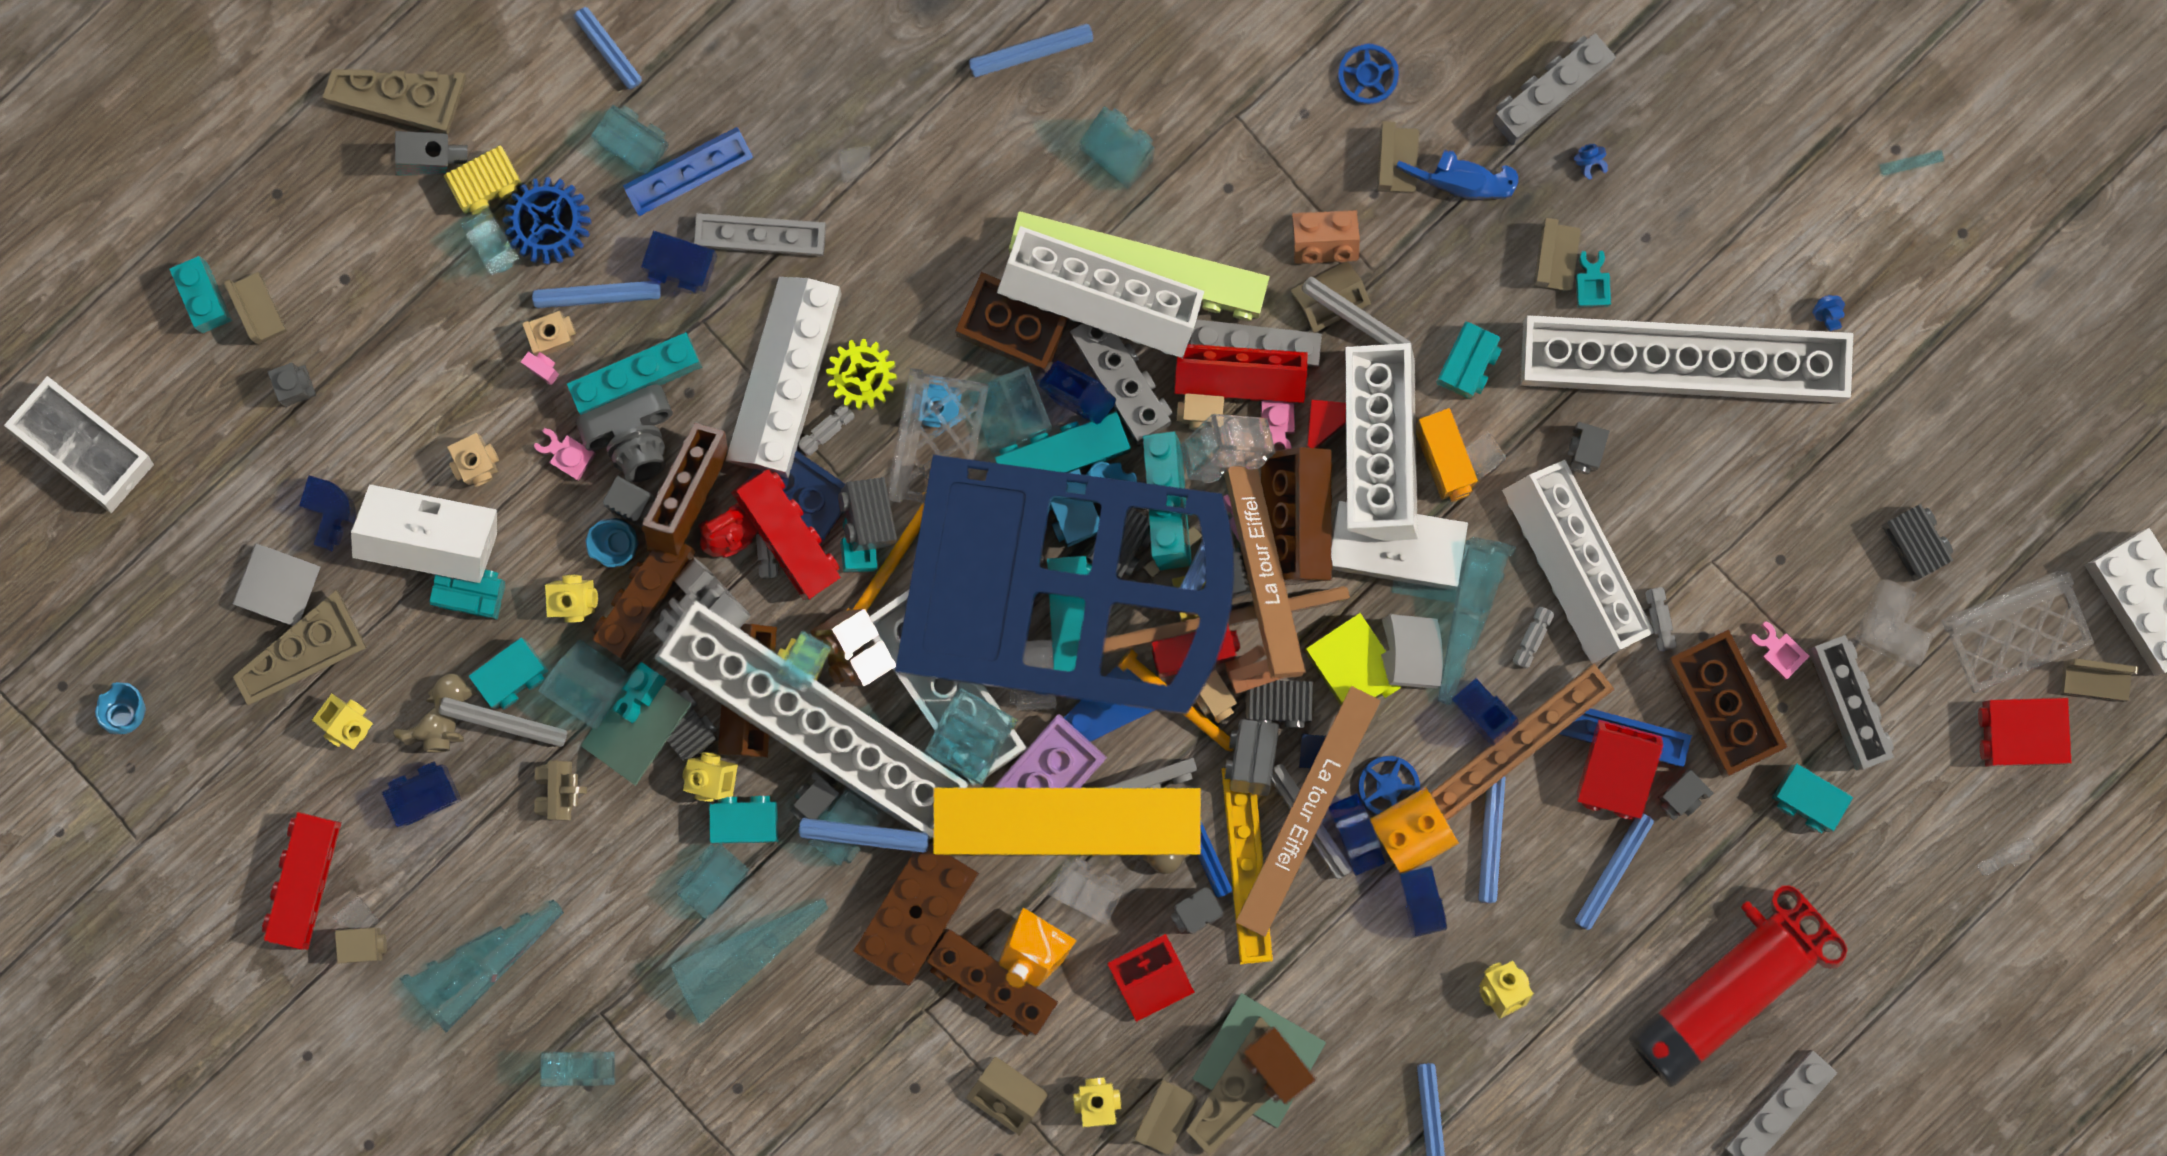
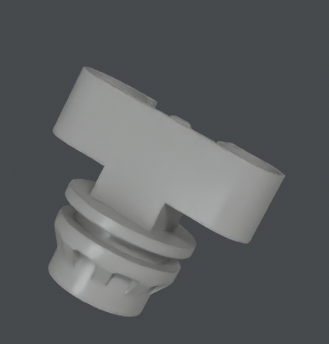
(706, 589)

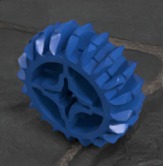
(555, 208)

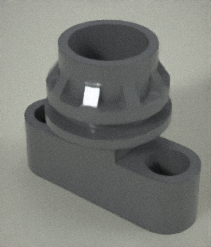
(629, 432)

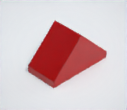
(1324, 421)

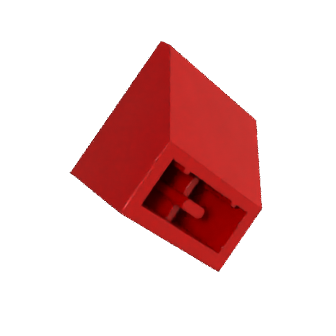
(1151, 977)

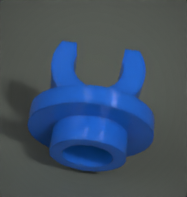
(1591, 155)
(1830, 311)

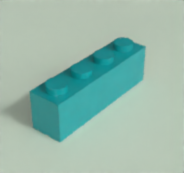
(649, 367)
(1072, 448)
(1168, 530)
(1066, 615)

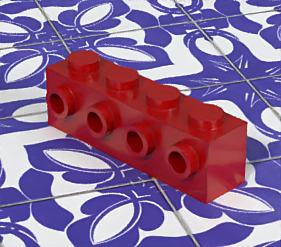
(1242, 373)
(786, 534)
(302, 881)

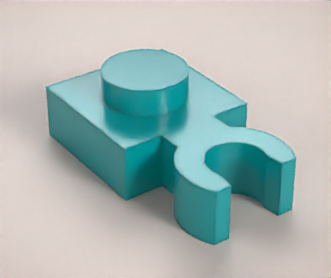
(1593, 287)
(857, 561)
(641, 689)

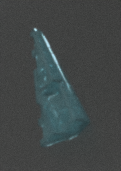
(1477, 587)
(720, 971)
(460, 981)

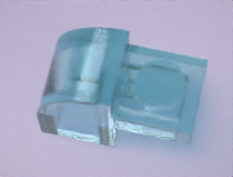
(490, 242)
(803, 661)
(577, 1068)

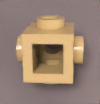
(465, 452)

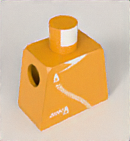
(1033, 950)

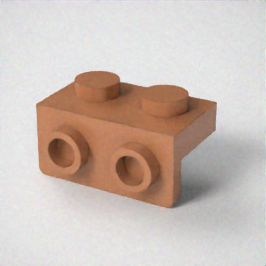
(1325, 237)

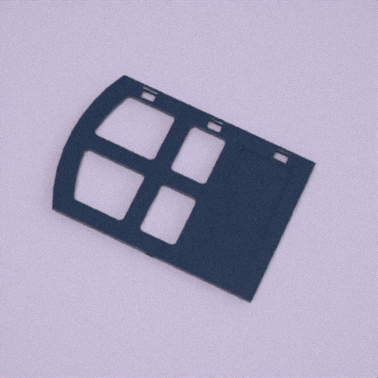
(983, 568)

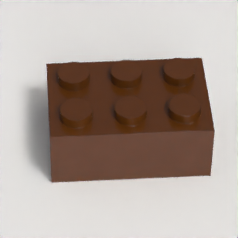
(1010, 326)

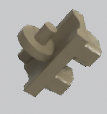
(562, 790)

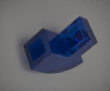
(334, 505)
(1487, 713)
(1356, 834)
(1423, 902)

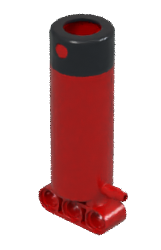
(1736, 988)

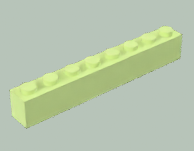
(1222, 284)

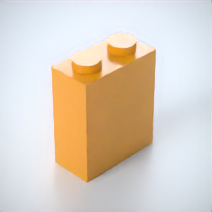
(1446, 455)

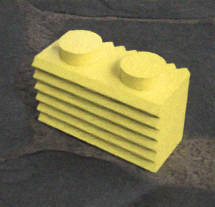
(483, 180)

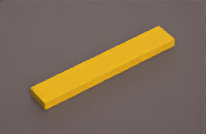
(1245, 865)

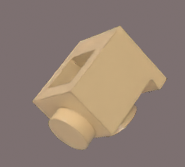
(561, 339)
(1198, 408)
(1216, 698)

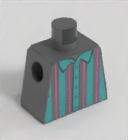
(413, 151)

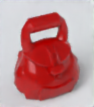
(726, 533)

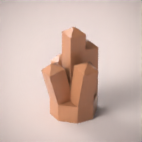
(1246, 674)

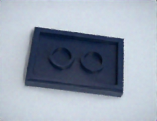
(814, 492)

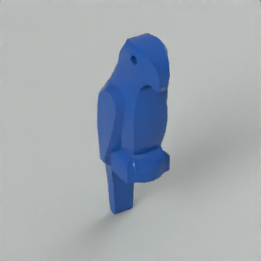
(1466, 178)

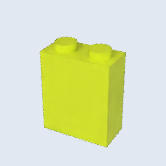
(1351, 658)

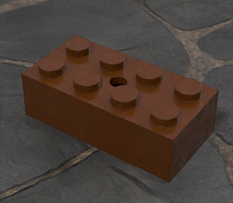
(1299, 510)
(1743, 731)
(902, 942)

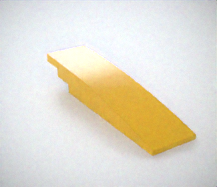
(1067, 821)

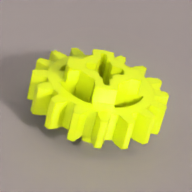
(876, 370)

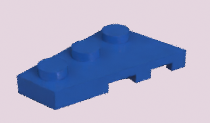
(1099, 718)

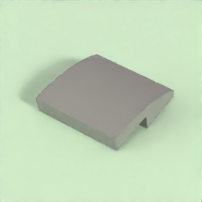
(276, 585)
(1414, 651)

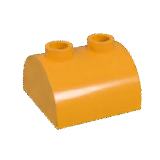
(1414, 831)

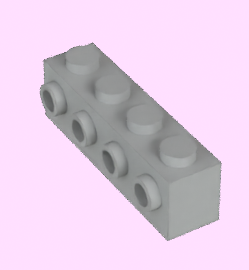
(1555, 88)
(1116, 370)
(1851, 703)

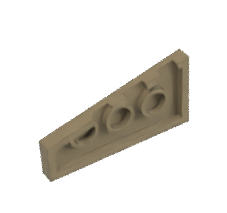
(402, 97)
(309, 646)
(1231, 1100)

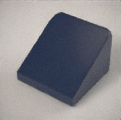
(1309, 749)

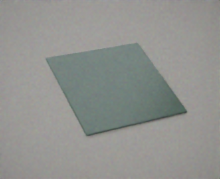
(633, 746)
(1232, 1035)

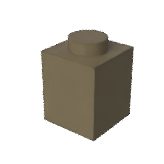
(360, 945)

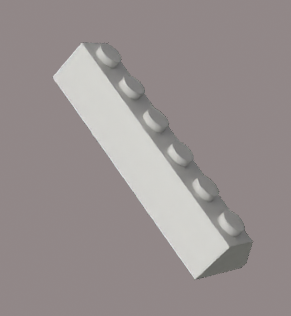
(784, 375)
(1381, 442)
(1578, 561)

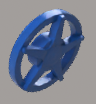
(1368, 74)
(1388, 785)

